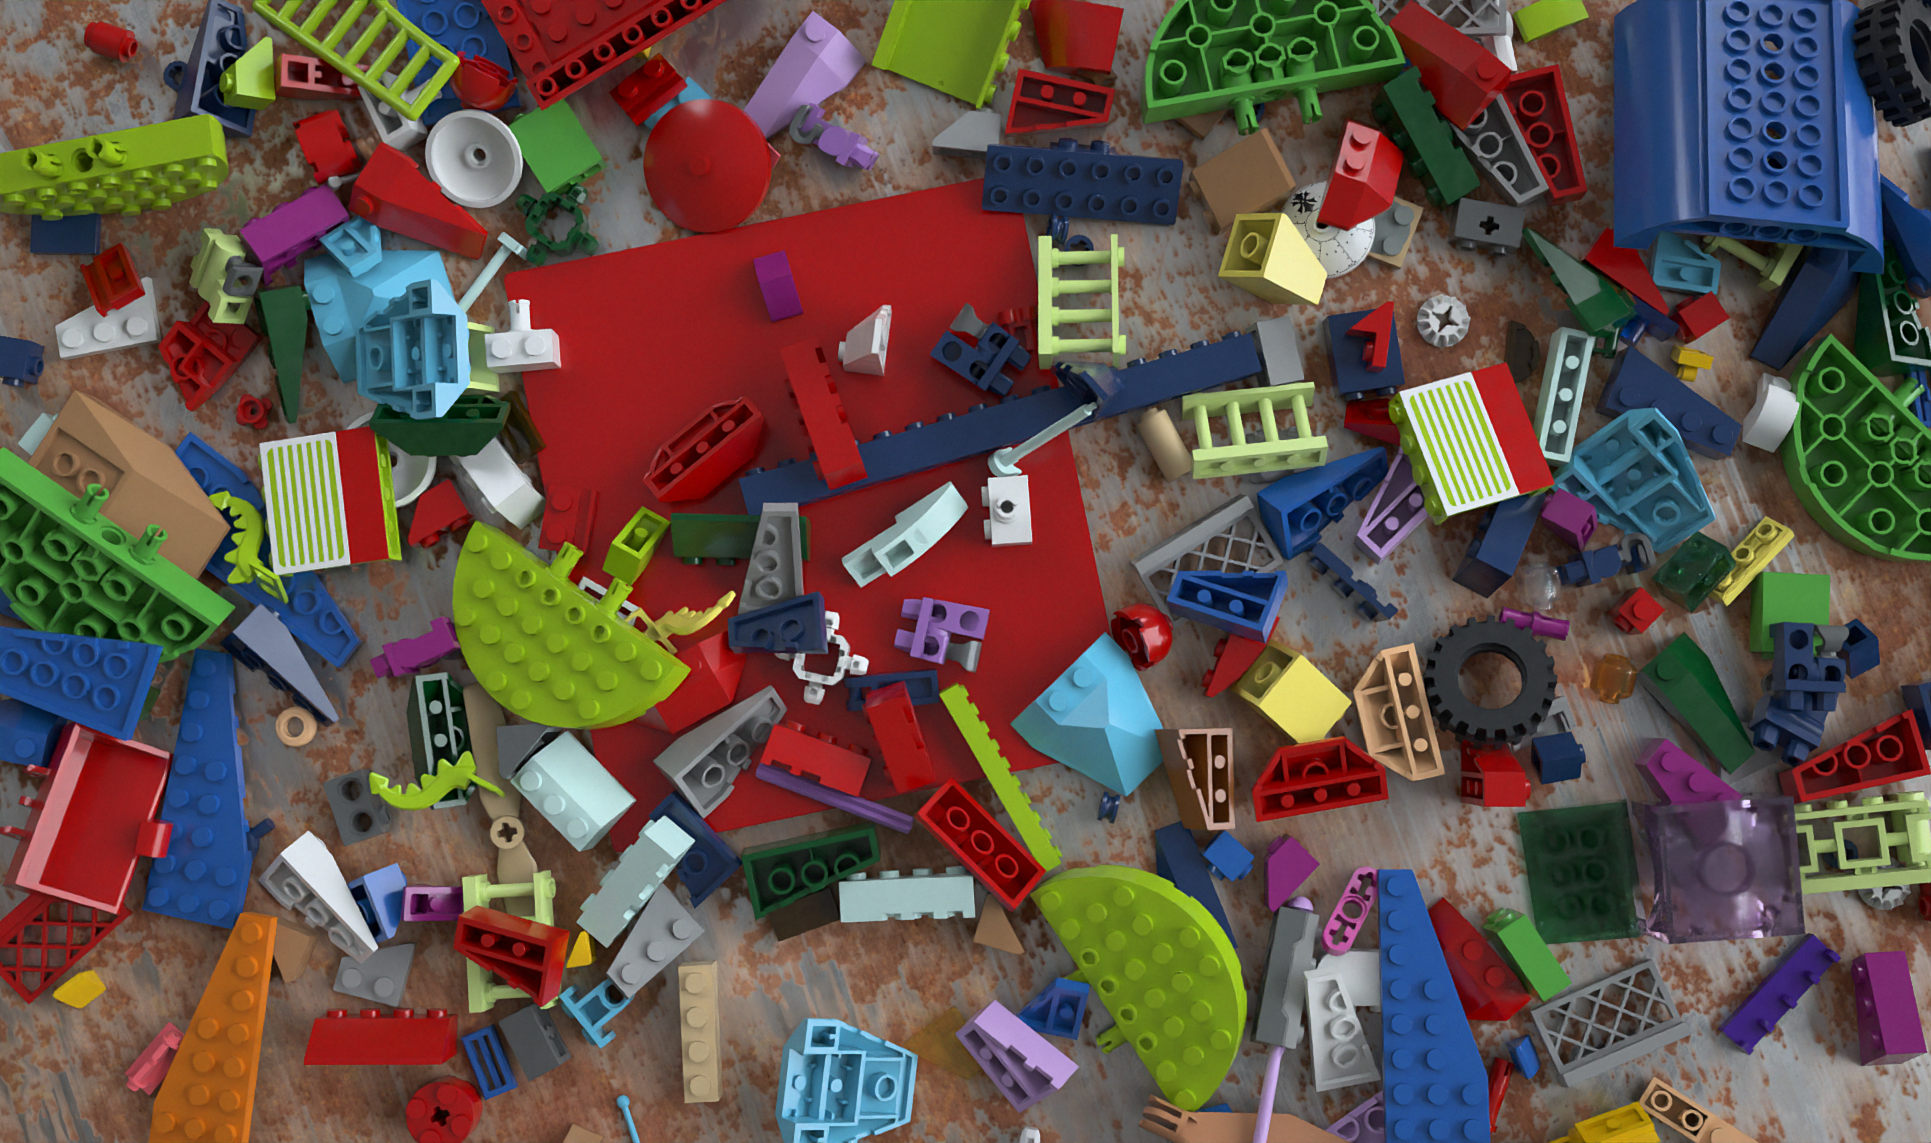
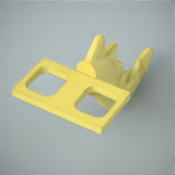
(680, 623)

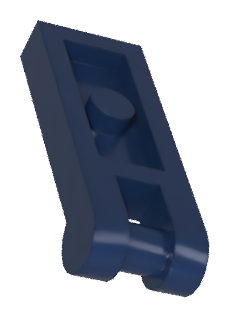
(921, 686)

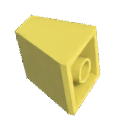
(1272, 260)
(1291, 694)

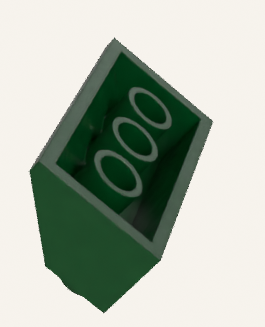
(723, 537)

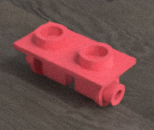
(155, 1060)

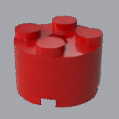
(324, 145)
(444, 1093)

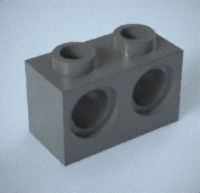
(349, 810)

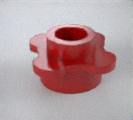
(244, 409)

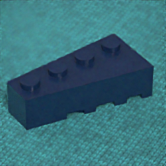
(1642, 384)

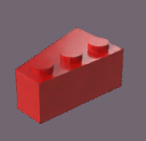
(817, 757)
(1492, 777)
(515, 948)

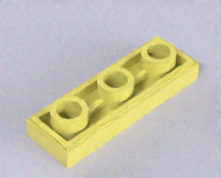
(1752, 557)

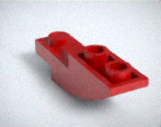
(1233, 658)

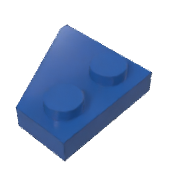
(1057, 1008)

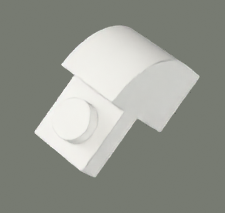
(1772, 413)

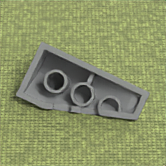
(711, 756)

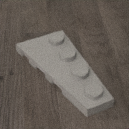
(775, 560)

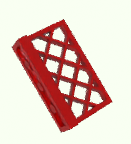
(24, 915)

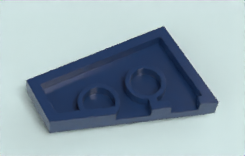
(1362, 593)
(785, 627)
(708, 859)

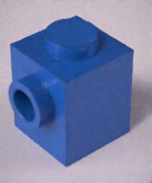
(1227, 857)

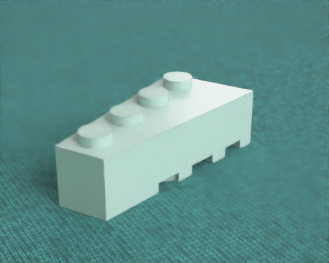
(634, 880)
(907, 895)

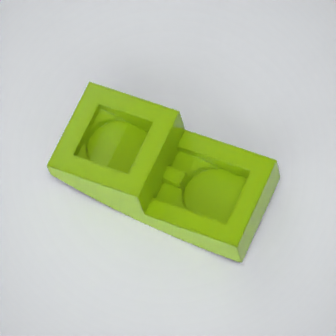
(1547, 17)

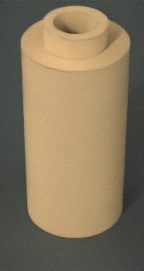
(1165, 444)

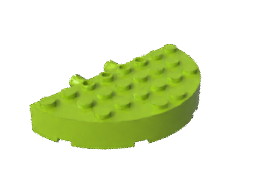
(116, 170)
(550, 644)
(1156, 969)

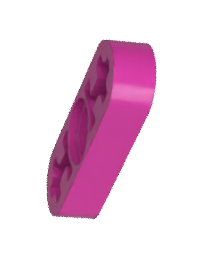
(1333, 926)

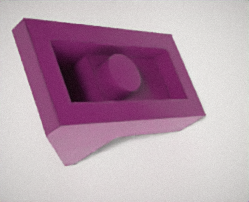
(432, 903)

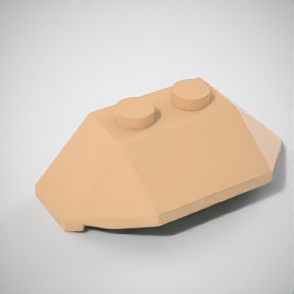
(1397, 715)

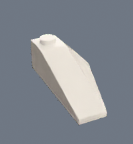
(867, 344)
(311, 882)

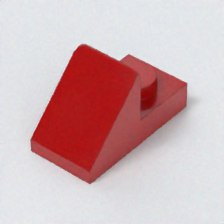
(1377, 328)

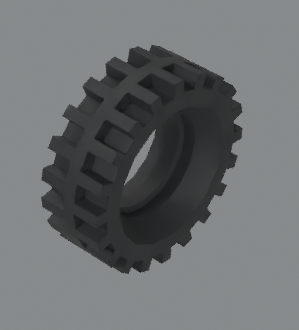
(1896, 58)
(1481, 724)

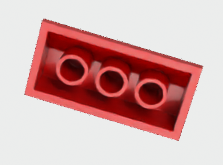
(980, 844)
(382, 1038)

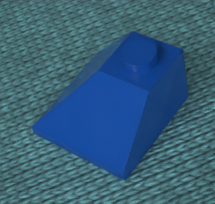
(380, 900)

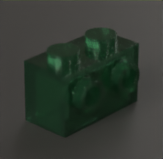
(1694, 571)

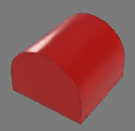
(153, 838)

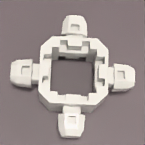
(856, 664)

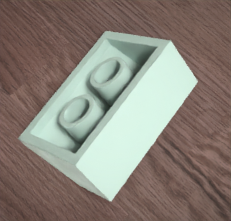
(573, 791)

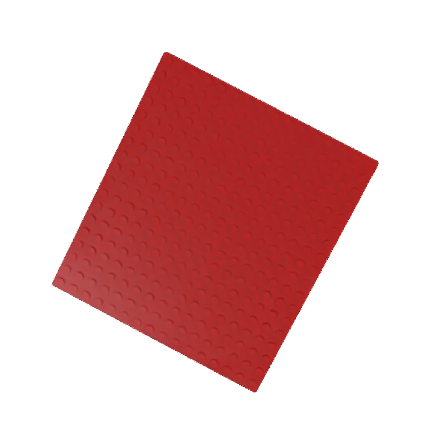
(684, 327)

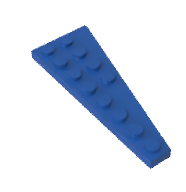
(79, 676)

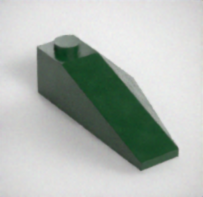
(1593, 298)
(284, 320)
(1887, 326)
(1694, 695)

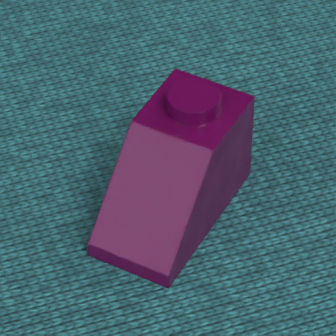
(1569, 518)
(1285, 870)

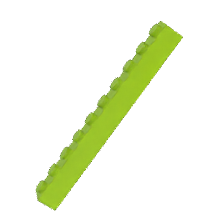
(998, 774)

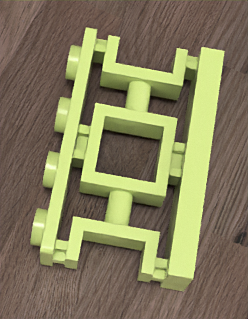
(1865, 870)

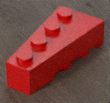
(1544, 120)
(822, 413)
(1868, 759)

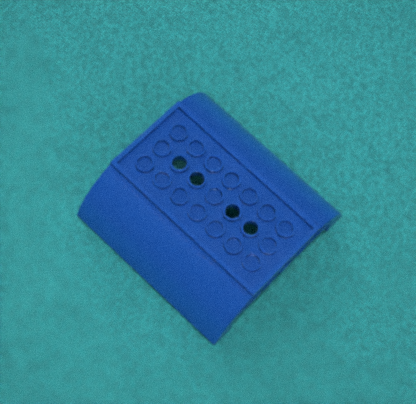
(1698, 114)

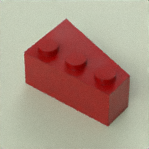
(1056, 104)
(898, 737)

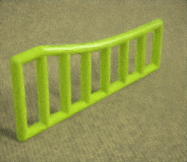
(347, 66)

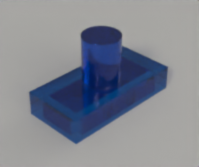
(1647, 320)

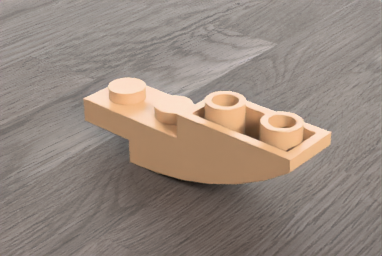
(1688, 1116)

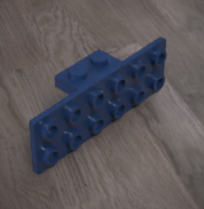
(1081, 182)

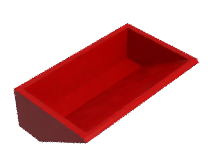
(87, 819)

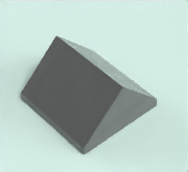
(520, 743)

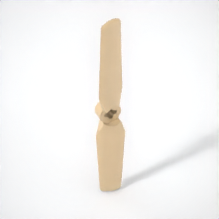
(514, 857)

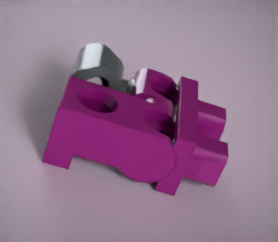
(409, 655)

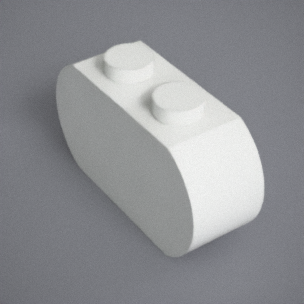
(1360, 974)

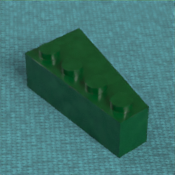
(1424, 140)
(804, 864)

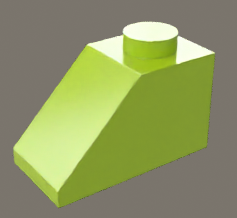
(251, 78)
(635, 545)

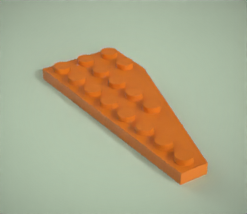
(216, 1065)

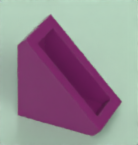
(778, 286)

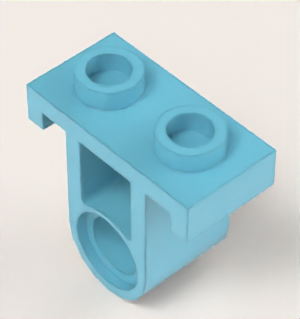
(593, 1011)

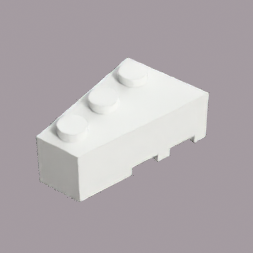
(502, 484)

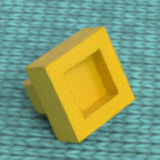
(1689, 361)

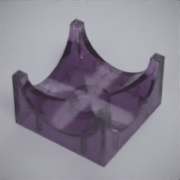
(1723, 868)

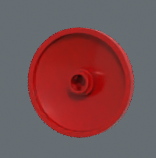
(707, 165)

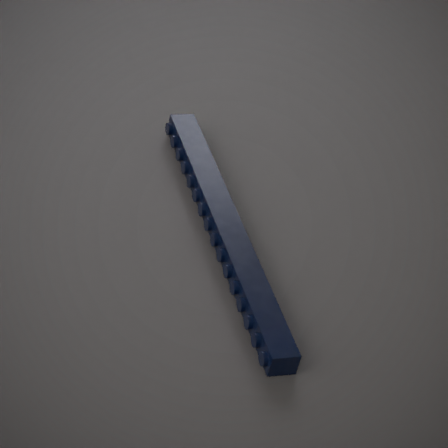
(1007, 424)

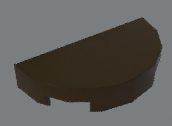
(1521, 351)

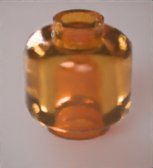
(1613, 678)

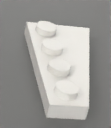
(1335, 1034)

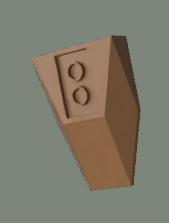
(140, 473)

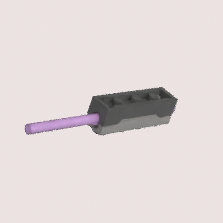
(1283, 994)

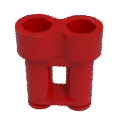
(1025, 318)

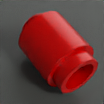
(111, 41)

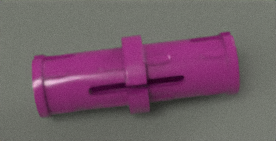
(1538, 623)

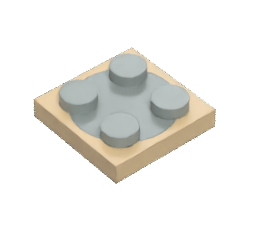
(1394, 232)

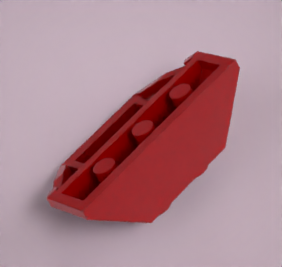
(1360, 176)
(705, 451)
(704, 690)
(1317, 779)
(1480, 976)

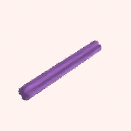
(836, 798)

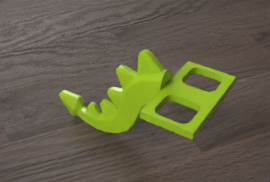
(249, 542)
(433, 787)

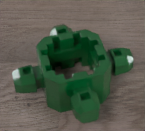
(536, 214)

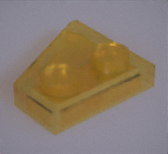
(942, 1047)

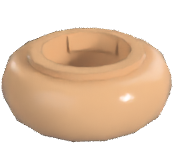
(282, 731)

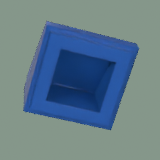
(1524, 1056)

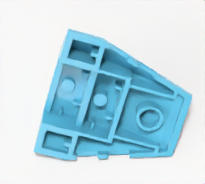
(345, 301)
(415, 352)
(1639, 479)
(1097, 719)
(842, 1084)

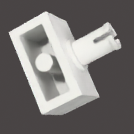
(391, 125)
(521, 346)
(1008, 511)

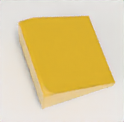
(583, 951)
(80, 989)

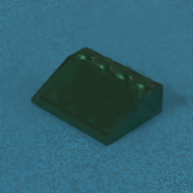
(1583, 872)

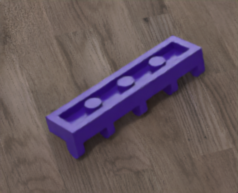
(1778, 993)

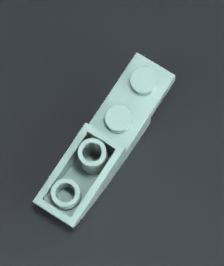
(909, 538)

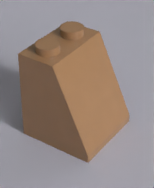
(1241, 181)

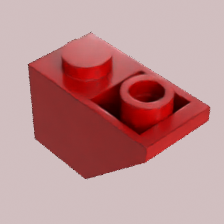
(437, 513)

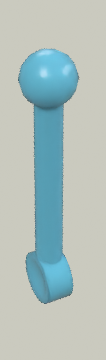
(623, 1102)

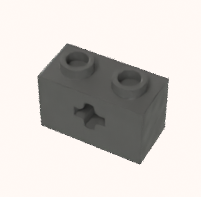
(1502, 220)

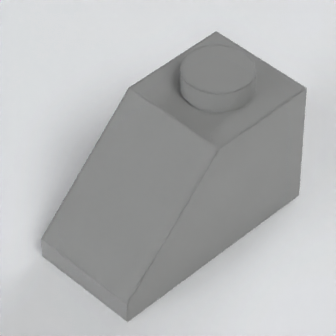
(969, 135)

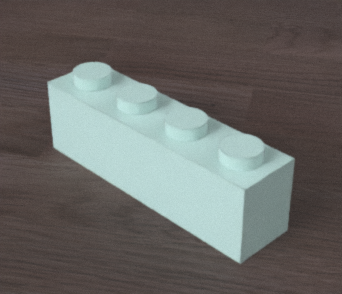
(1562, 393)

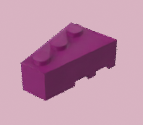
(291, 230)
(1678, 776)
(1886, 1009)

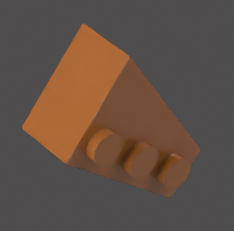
(1200, 775)

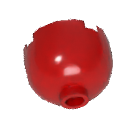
(481, 83)
(1143, 633)

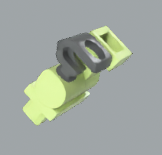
(218, 275)

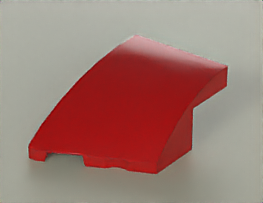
(1076, 34)
(206, 354)

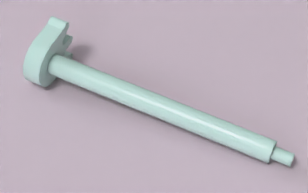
(492, 267)
(1002, 461)

